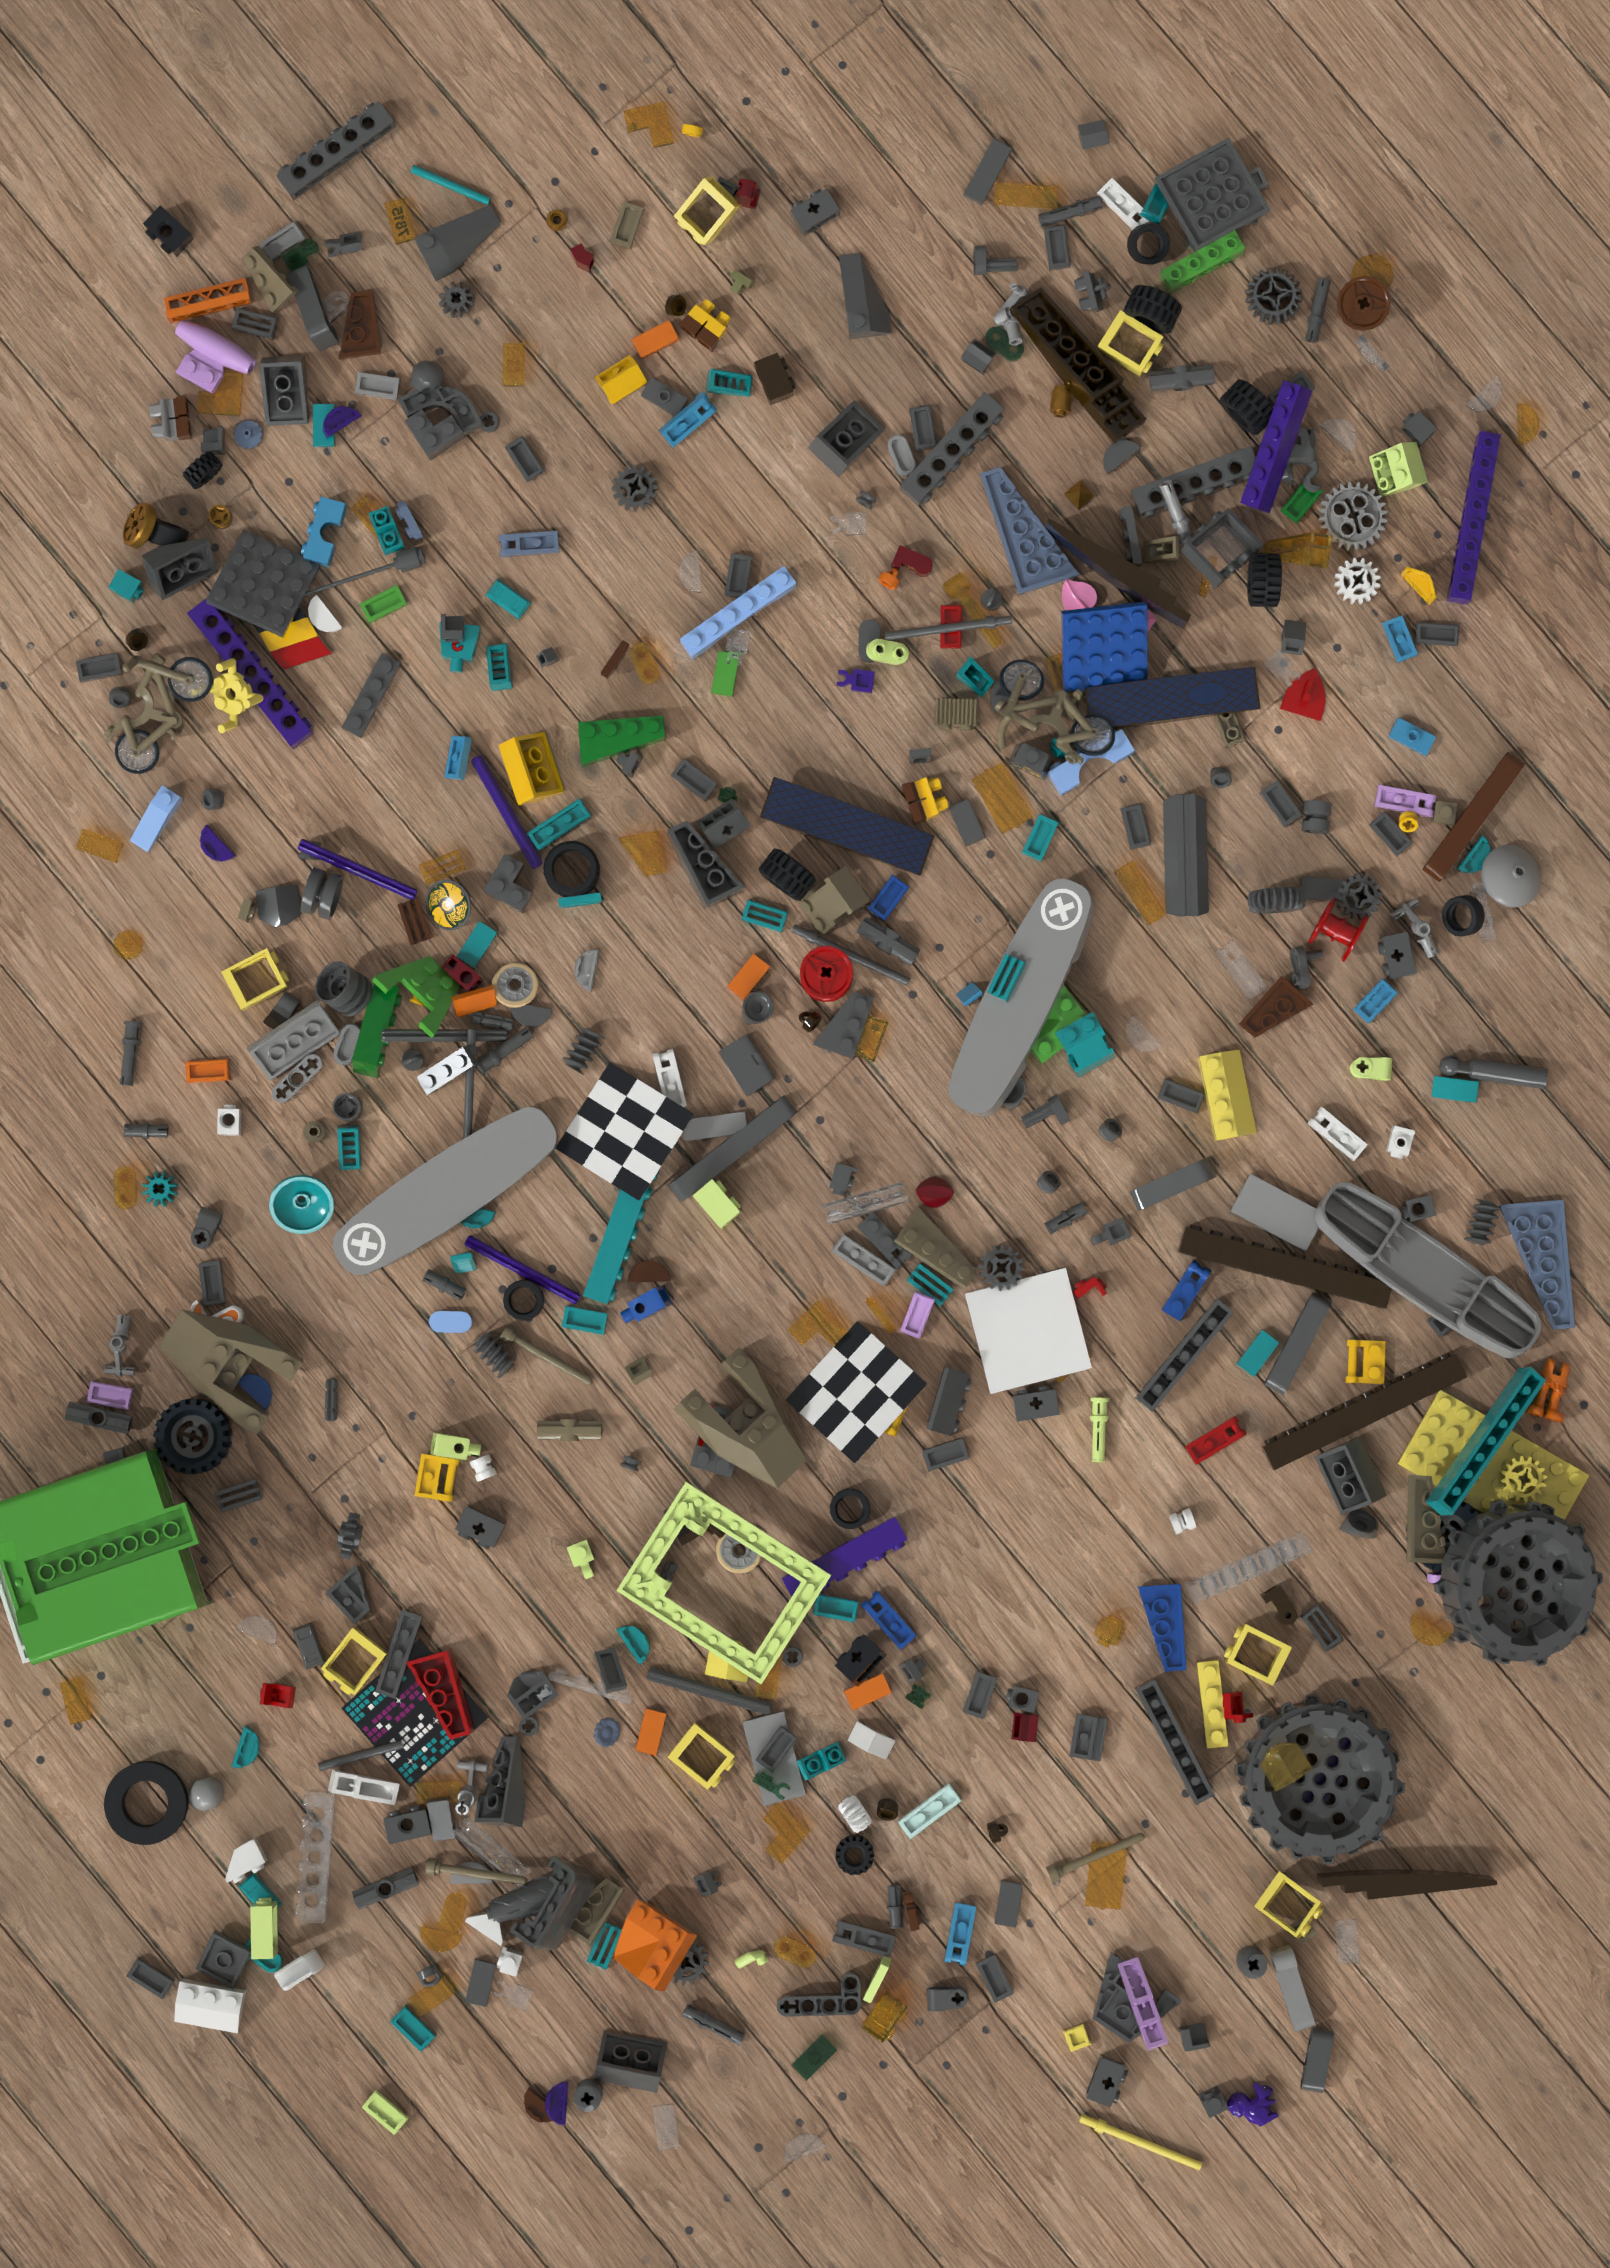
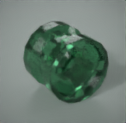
(918, 1696)

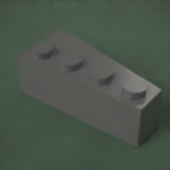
(704, 869)

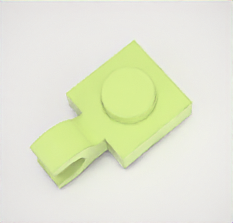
(581, 1556)

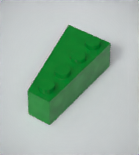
(609, 738)
(379, 1015)

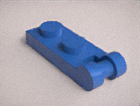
(1185, 1291)
(889, 1620)

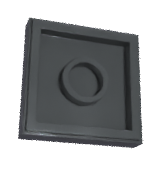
(224, 1959)

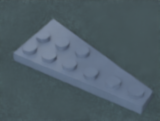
(1028, 546)
(1543, 1247)

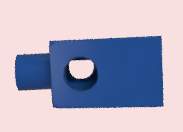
(653, 1301)

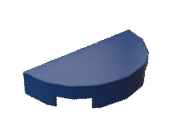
(257, 1388)

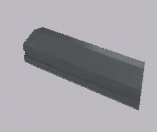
(1185, 855)

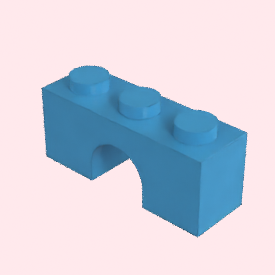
(327, 513)

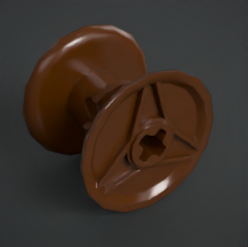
(1370, 316)

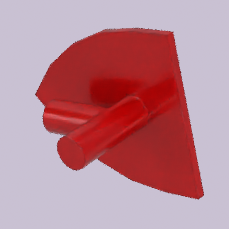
(1306, 696)

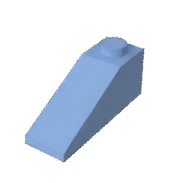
(156, 818)

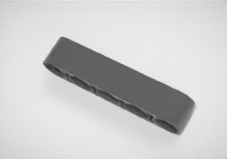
(1297, 1343)

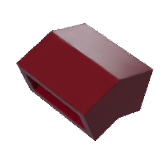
(582, 258)
(1025, 1727)

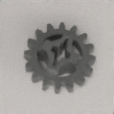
(626, 484)
(1355, 905)
(1007, 1275)
(350, 1535)
(694, 1966)

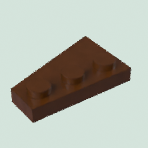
(361, 327)
(1274, 1007)

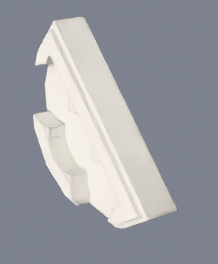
(322, 617)

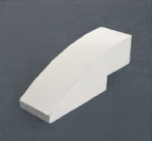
(363, 1787)

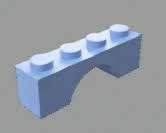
(1066, 775)

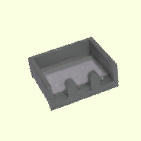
(1221, 547)

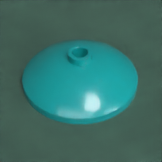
(297, 1214)

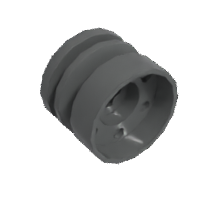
(343, 988)

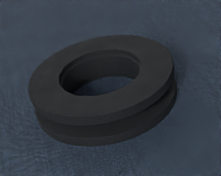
(115, 1802)

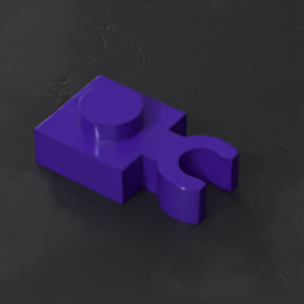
(860, 681)

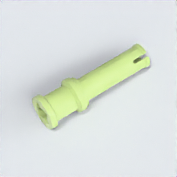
(1099, 1413)

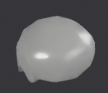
(206, 1793)

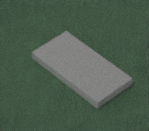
(293, 1040)
(1276, 1212)
(758, 1733)

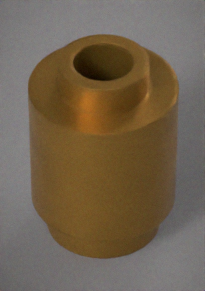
(1061, 401)

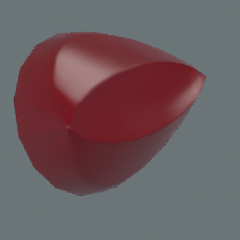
(934, 1192)

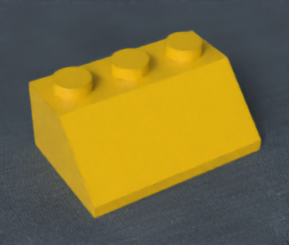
(531, 768)

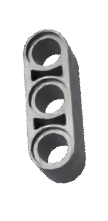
(1317, 2060)

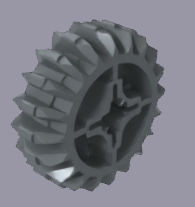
(1272, 287)
(1276, 900)

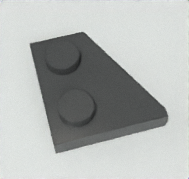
(350, 1595)

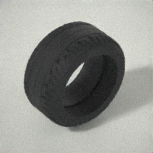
(565, 847)

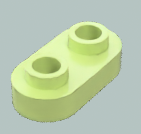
(888, 651)

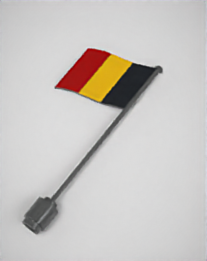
(301, 641)

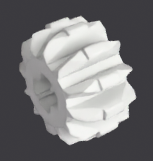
(854, 1813)

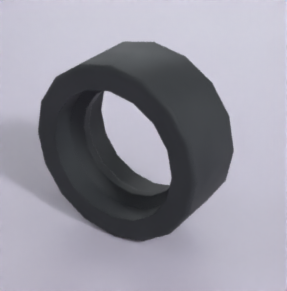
(1163, 246)
(1450, 921)
(508, 1295)
(849, 1524)

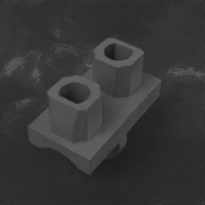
(1089, 283)

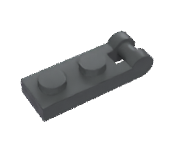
(1130, 536)
(883, 1240)
(864, 1938)

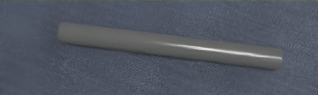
(360, 1755)

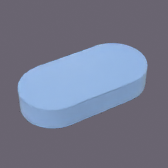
(450, 1321)

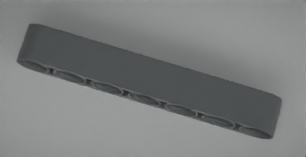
(732, 1148)

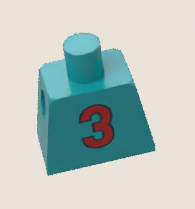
(461, 651)

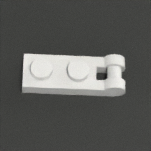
(1121, 203)
(669, 1077)
(1338, 1134)

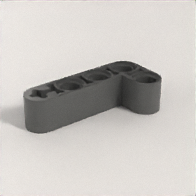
(312, 308)
(1173, 1183)
(819, 1999)

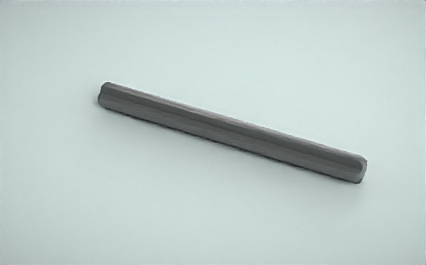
(442, 1035)
(709, 1691)

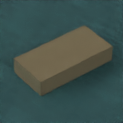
(626, 225)

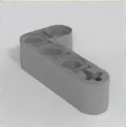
(1292, 1987)

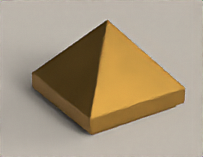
(1079, 494)

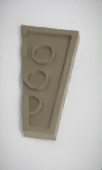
(931, 1246)
(1423, 1523)

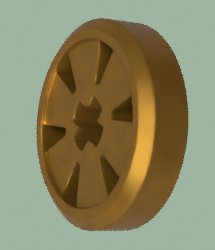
(139, 525)

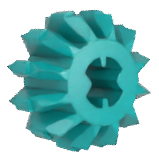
(159, 1197)

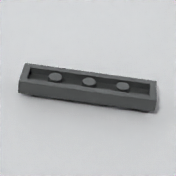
(371, 695)
(398, 1654)

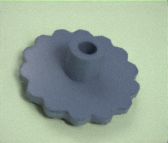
(248, 434)
(607, 1732)

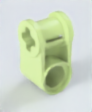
(1375, 1068)

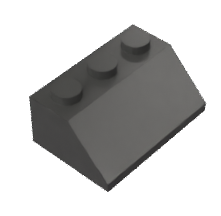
(948, 1401)
(1350, 1476)
(630, 2061)

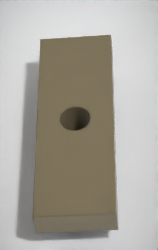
(1229, 729)

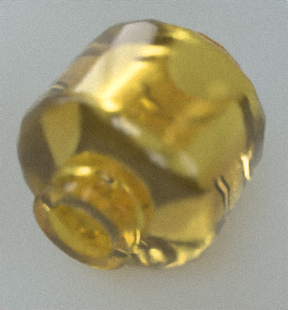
(1109, 1631)

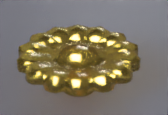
(127, 945)

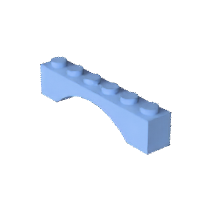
(738, 611)

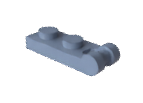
(529, 543)

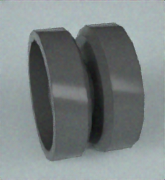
(321, 893)

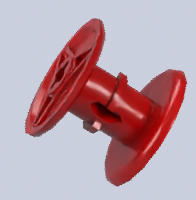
(1338, 929)
(827, 959)

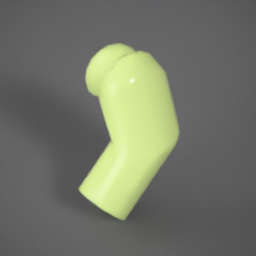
(749, 1957)

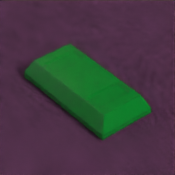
(1300, 503)

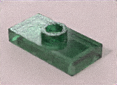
(814, 2057)

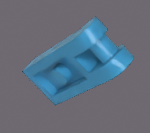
(688, 419)
(960, 1932)

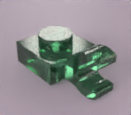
(296, 256)
(765, 1781)

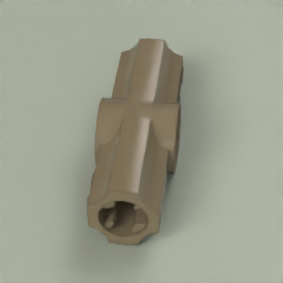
(569, 1429)

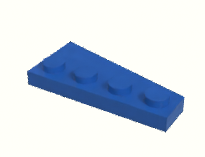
(1165, 1619)

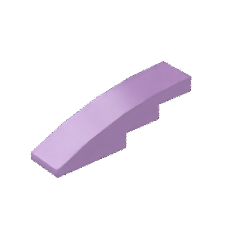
(1142, 2003)

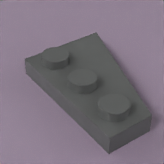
(846, 1027)

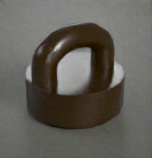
(675, 305)
(136, 639)
(811, 1022)
(887, 1809)
(993, 1831)

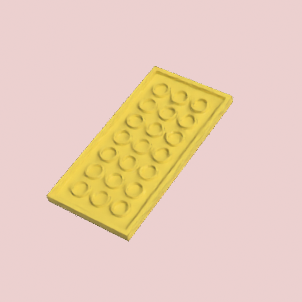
(1446, 1431)

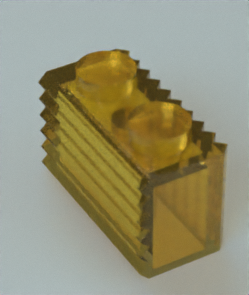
(884, 2017)

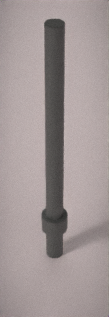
(990, 622)
(813, 937)
(469, 1085)

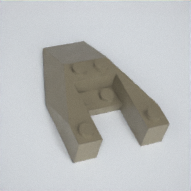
(216, 1355)
(753, 1435)

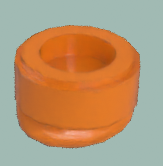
(889, 579)

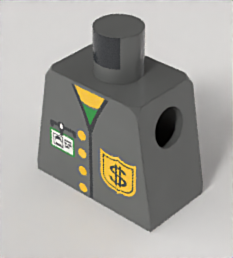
(1030, 760)

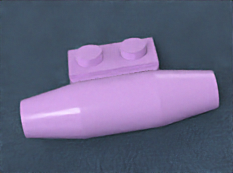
(211, 353)

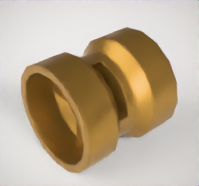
(217, 513)

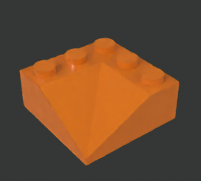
(652, 1945)

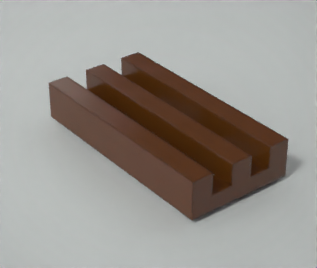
(401, 906)

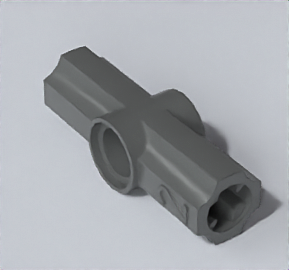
(1181, 378)
(888, 941)
(85, 1415)
(371, 1893)

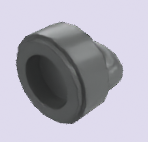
(991, 599)
(119, 697)
(1220, 777)
(212, 799)
(412, 1060)
(1110, 1130)
(1048, 1182)
(428, 1971)

